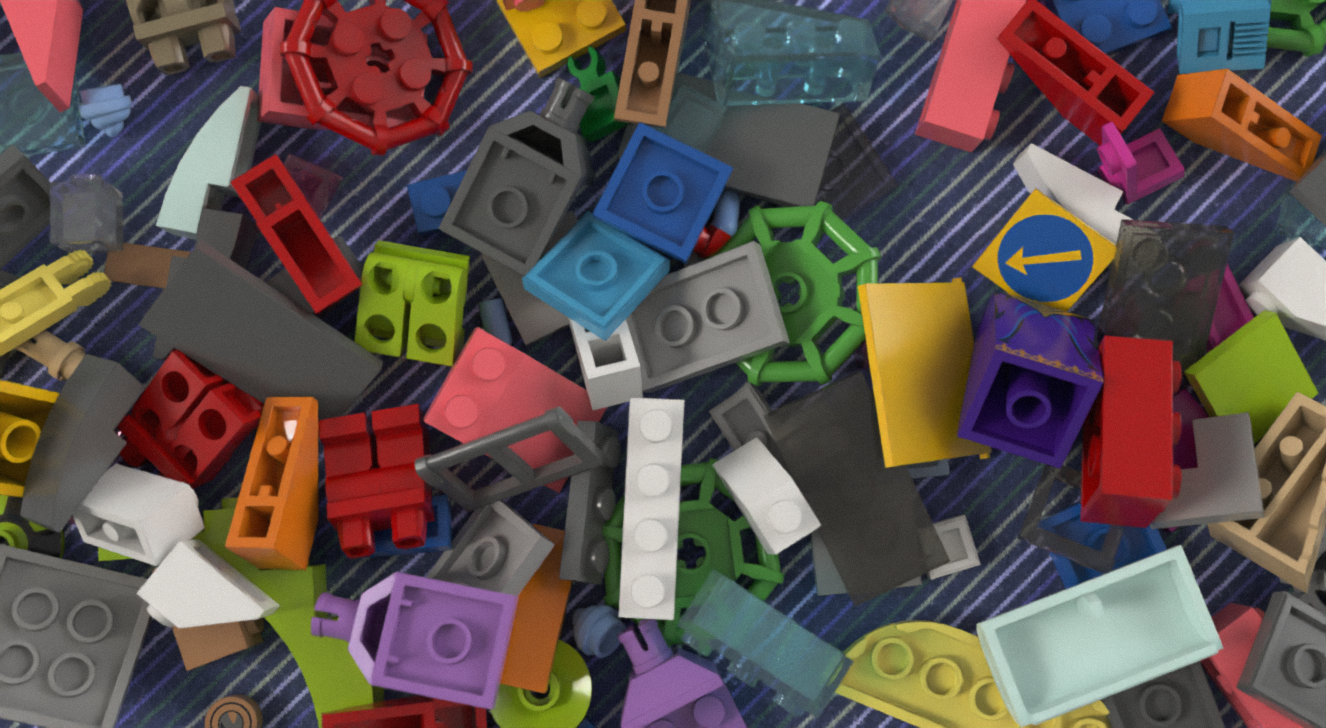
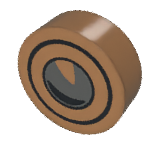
(234, 712)

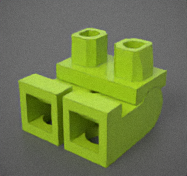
(414, 301)

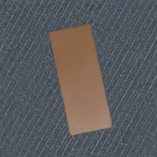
(141, 265)

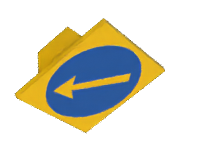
(1045, 254)

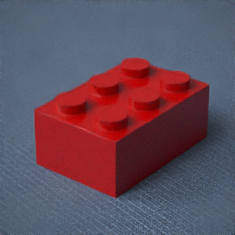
(1131, 434)

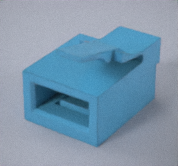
(1221, 34)

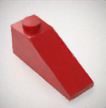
(1073, 72)

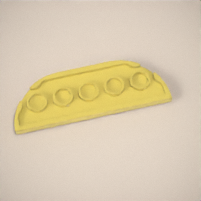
(937, 680)

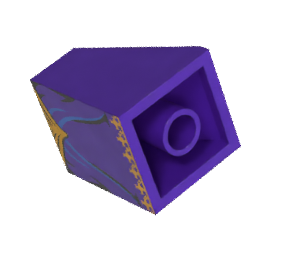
(1030, 379)

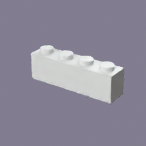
(651, 509)

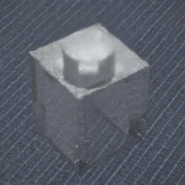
(86, 215)

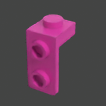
(1138, 166)

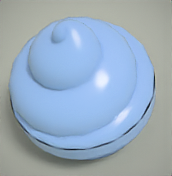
(106, 108)
(597, 629)

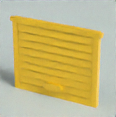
(919, 368)

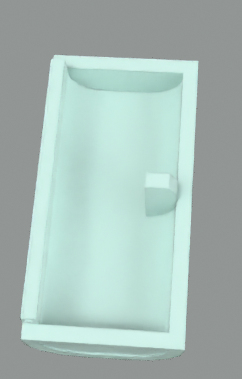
(1098, 637)

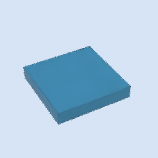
(596, 275)

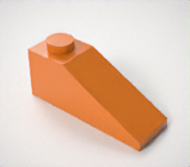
(1241, 122)
(280, 488)

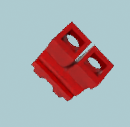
(188, 422)
(375, 479)

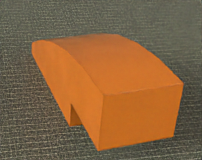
(538, 621)

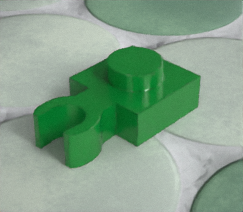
(599, 116)

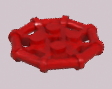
(366, 86)

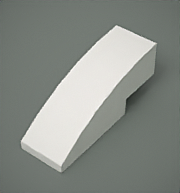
(1073, 189)

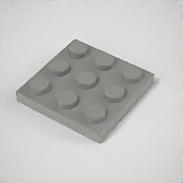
(66, 640)

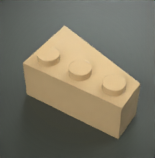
(1292, 493)

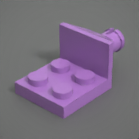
(425, 636)
(673, 686)

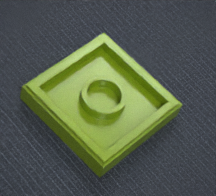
(1252, 373)

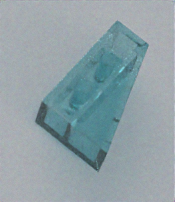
(787, 53)
(763, 645)

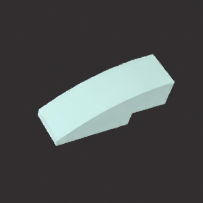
(214, 159)

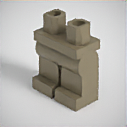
(172, 25)

